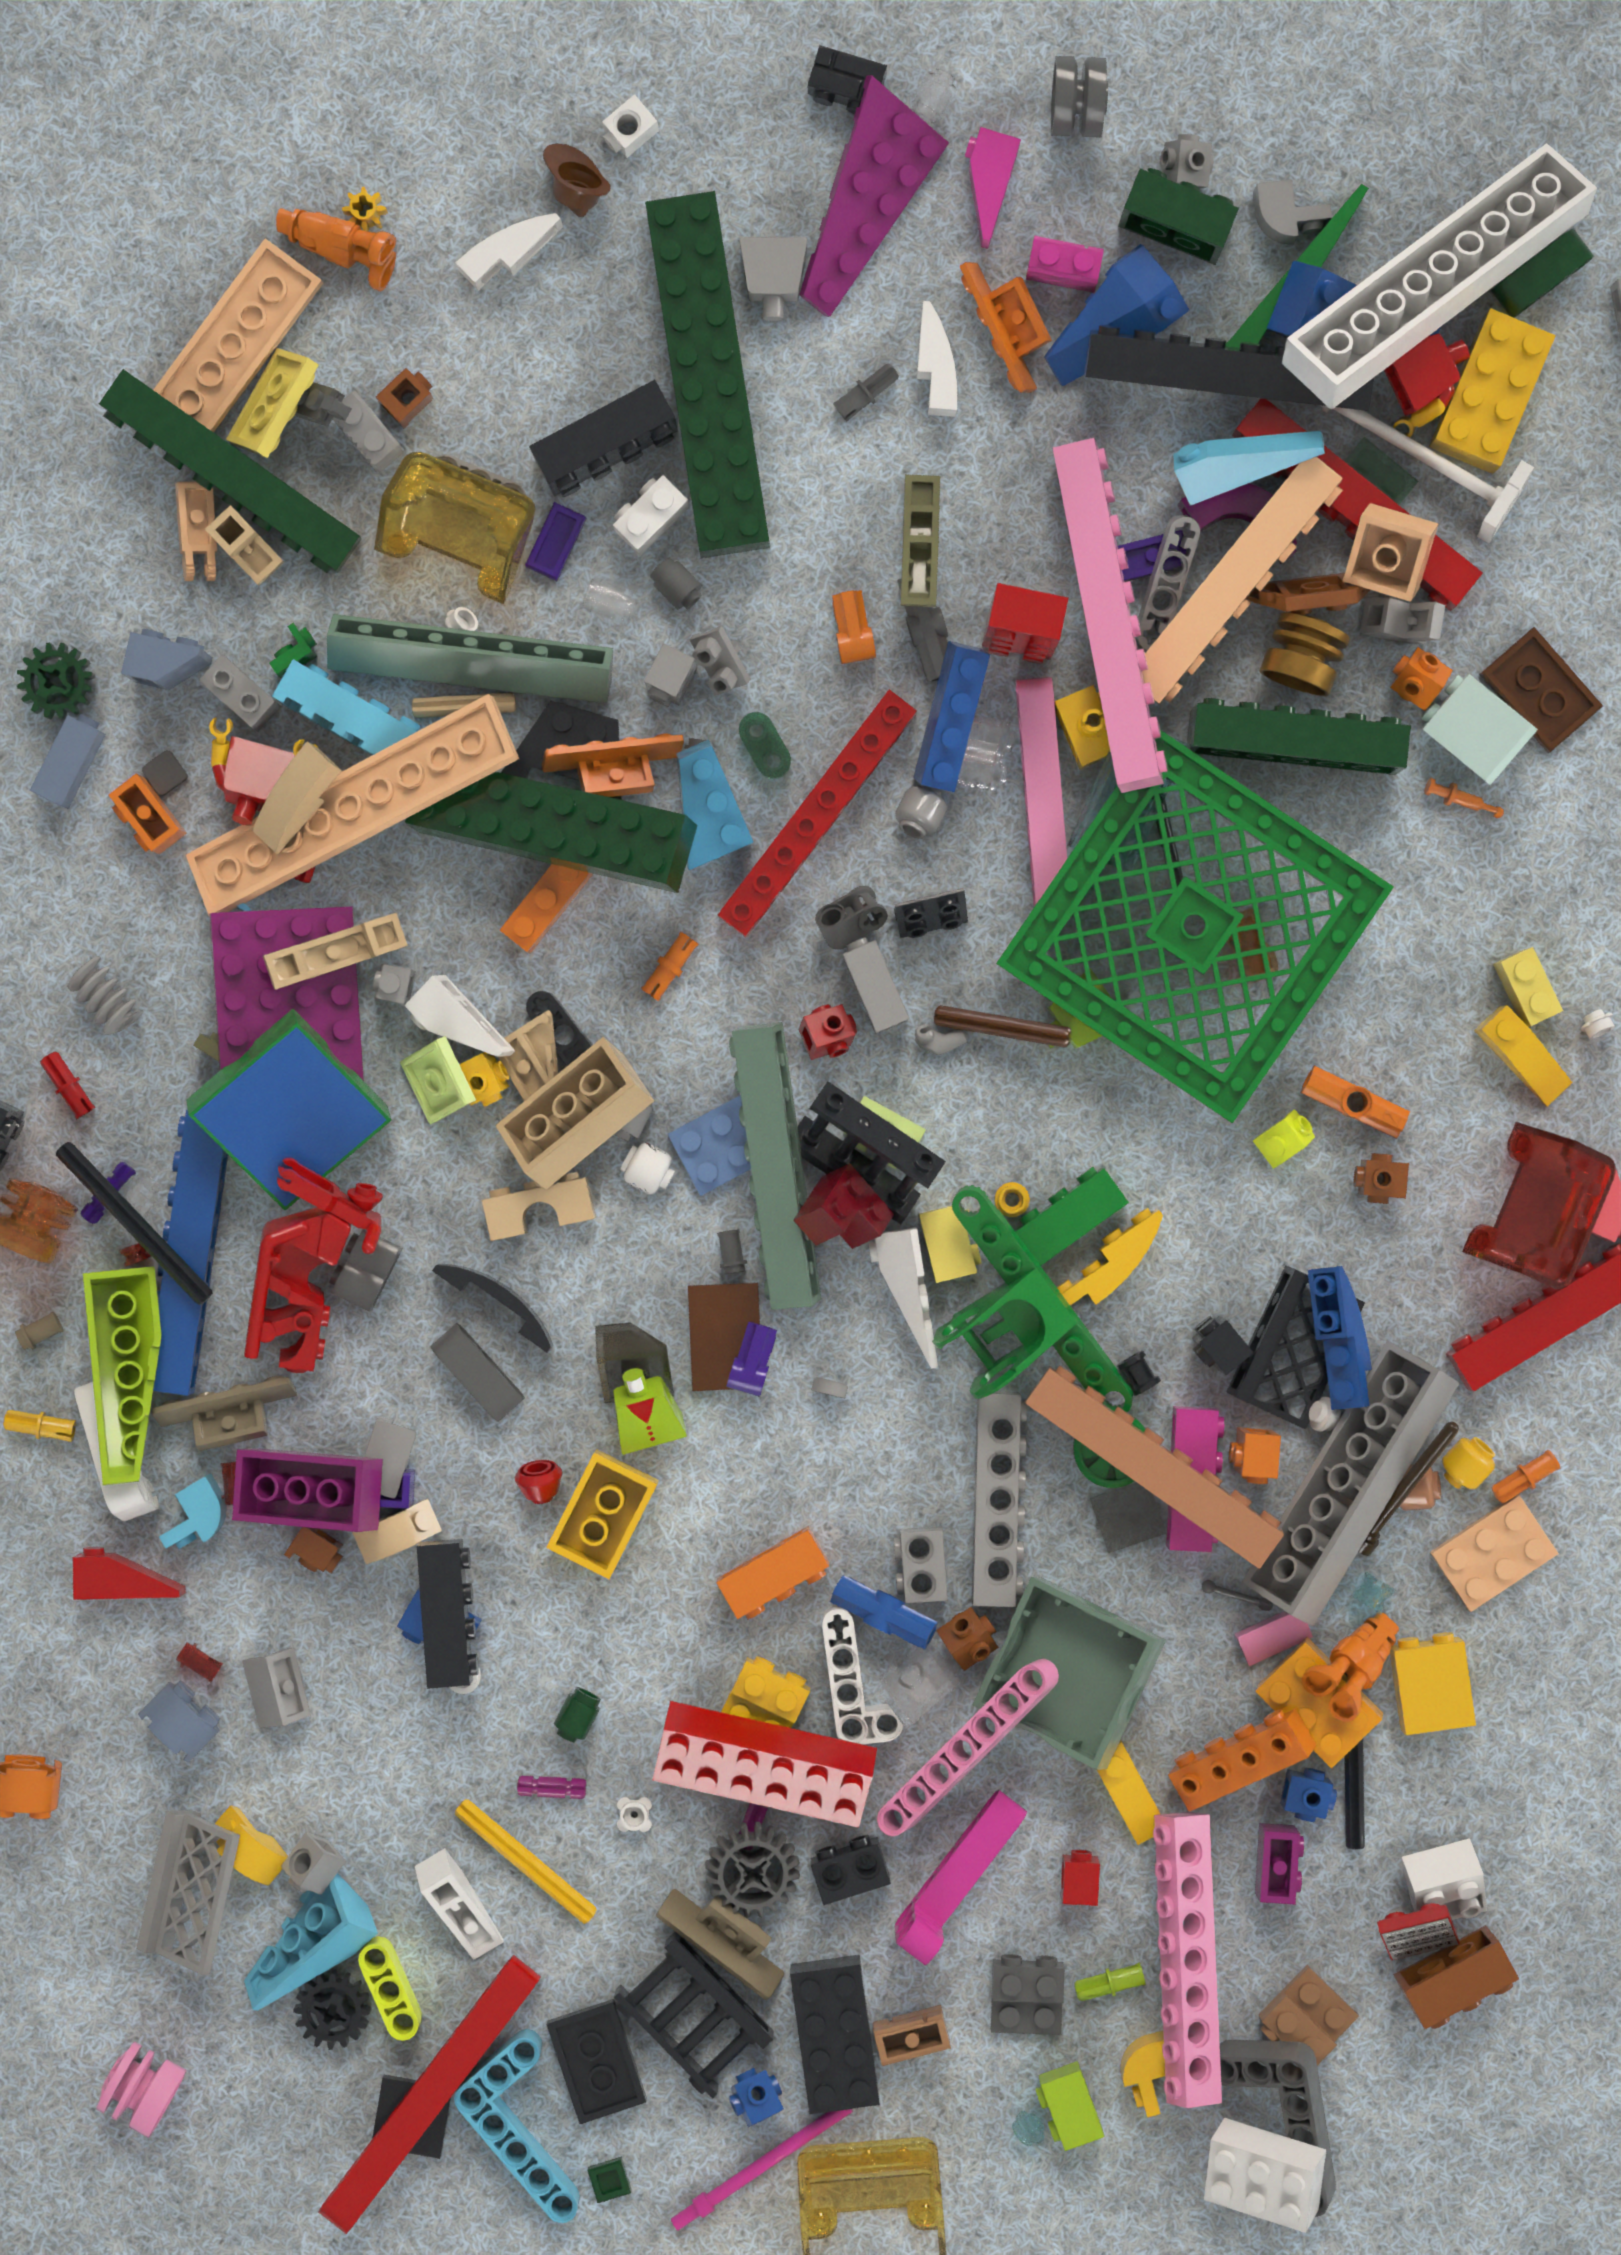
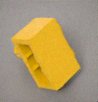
(1084, 726)

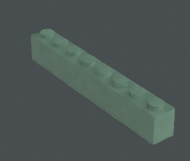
(469, 658)
(775, 1164)

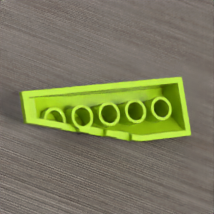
(124, 1361)

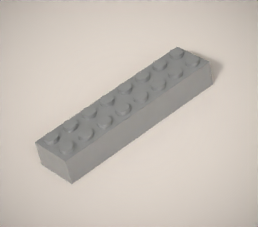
(1351, 1483)

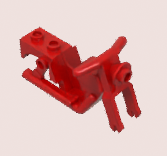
(296, 1246)

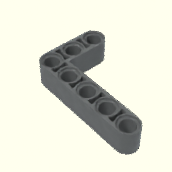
(1290, 2081)

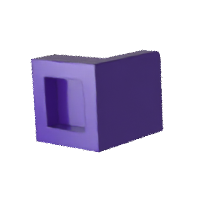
(405, 1495)

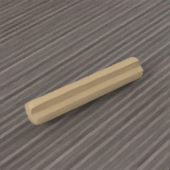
(446, 705)

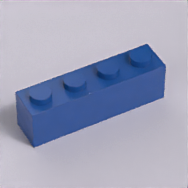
(951, 716)

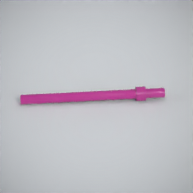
(705, 2203)

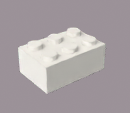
(1264, 2175)

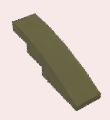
(920, 541)

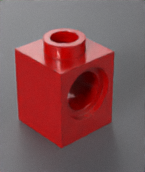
(1080, 1878)

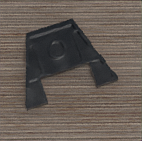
(559, 726)

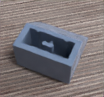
(161, 662)

